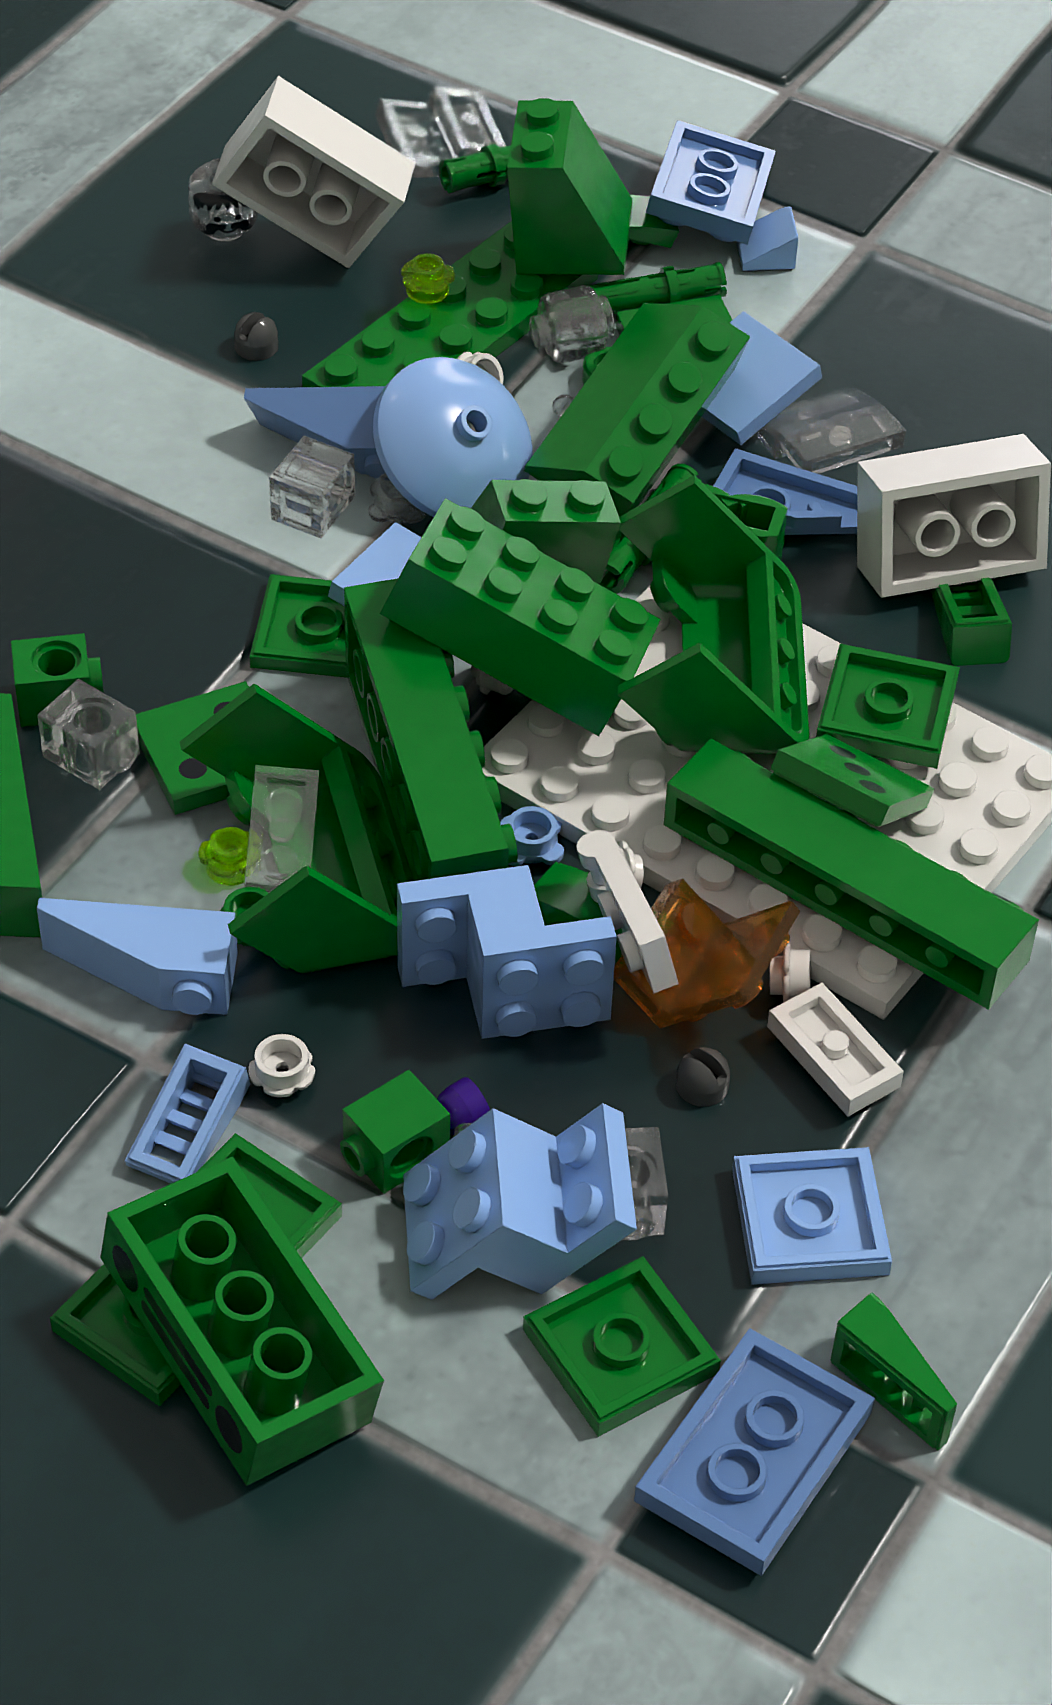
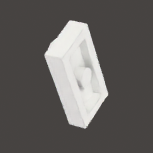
(835, 1049)

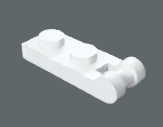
(621, 897)

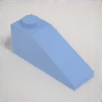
(154, 952)

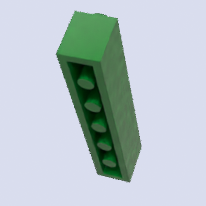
(850, 873)

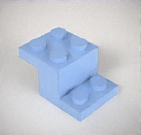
(515, 966)
(518, 1201)

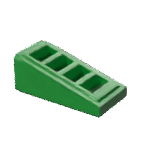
(973, 623)
(889, 1367)

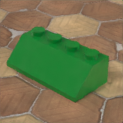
(641, 401)

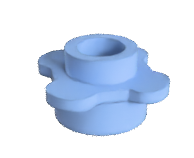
(535, 835)

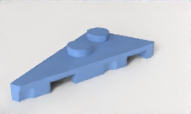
(813, 500)

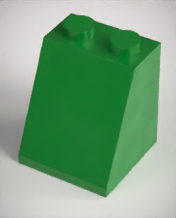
(564, 195)
(561, 518)

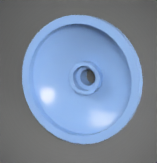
(426, 435)

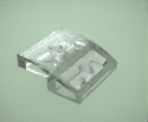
(444, 128)
(832, 430)

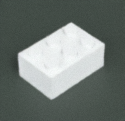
(314, 172)
(952, 515)

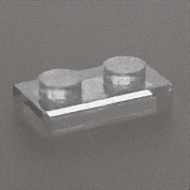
(280, 825)

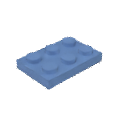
(710, 183)
(754, 1451)

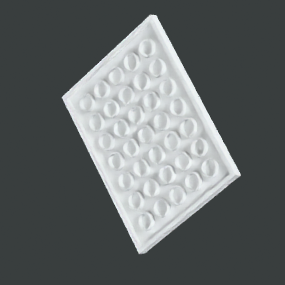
(980, 821)

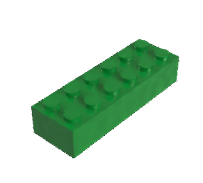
(423, 743)

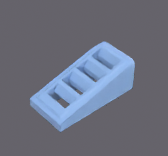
(190, 1067)

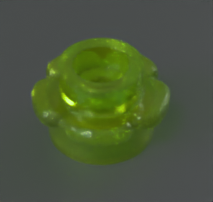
(427, 278)
(225, 855)

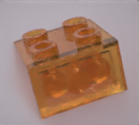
(712, 959)

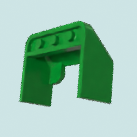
(740, 629)
(347, 899)

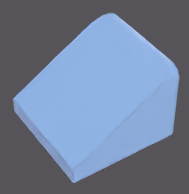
(771, 243)

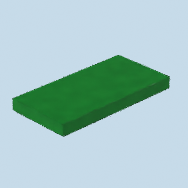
(106, 1326)

